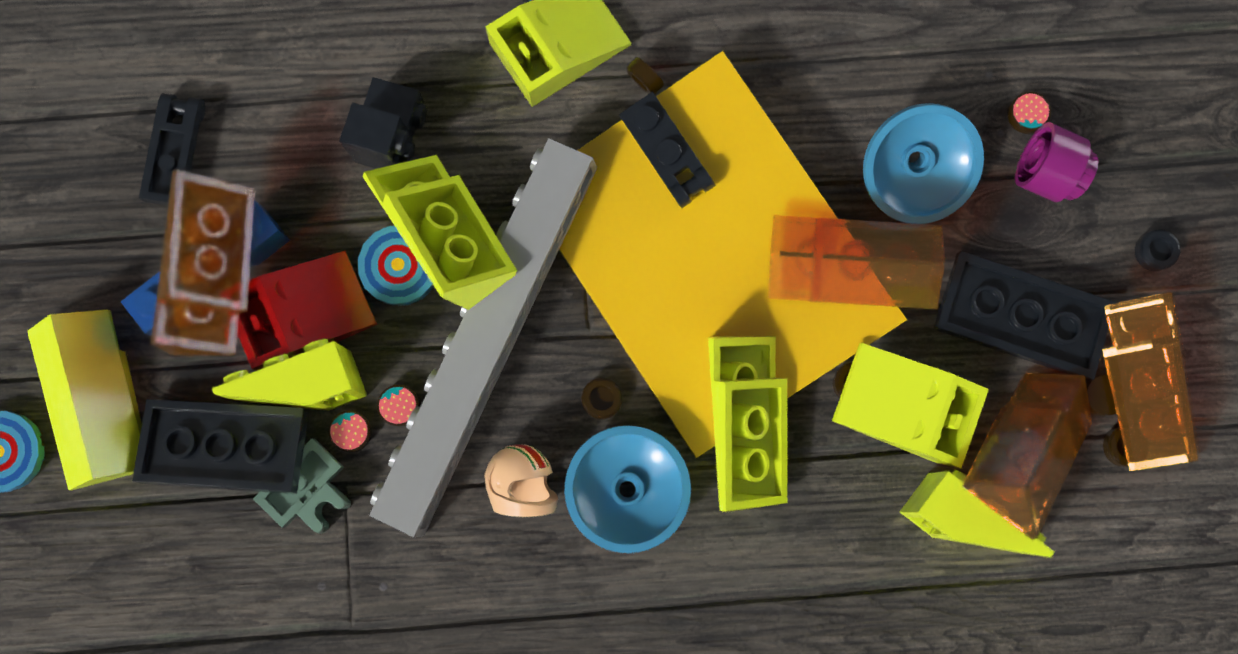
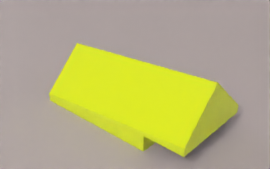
(442, 229)
(87, 395)
(748, 422)

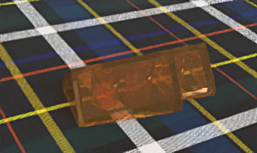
(856, 262)
(203, 266)
(1151, 382)
(1031, 449)

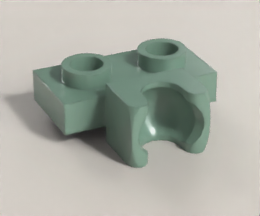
(313, 492)

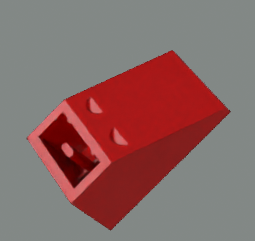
(301, 307)

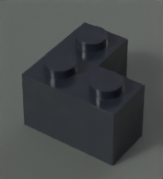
(384, 125)

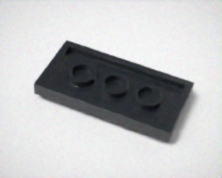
(1024, 315)
(221, 446)

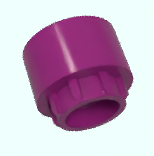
(1056, 164)

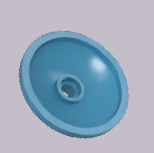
(942, 175)
(659, 483)

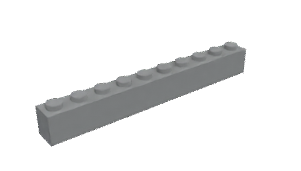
(482, 342)

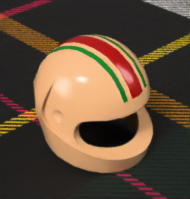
(519, 482)

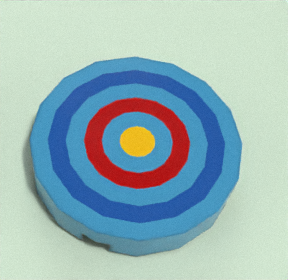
(391, 269)
(19, 451)

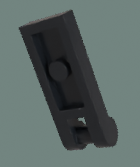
(170, 145)
(666, 148)

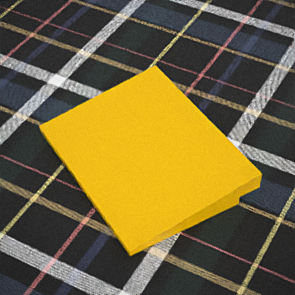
(703, 270)

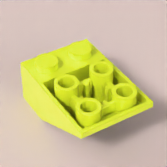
(554, 43)
(316, 379)
(910, 405)
(954, 514)

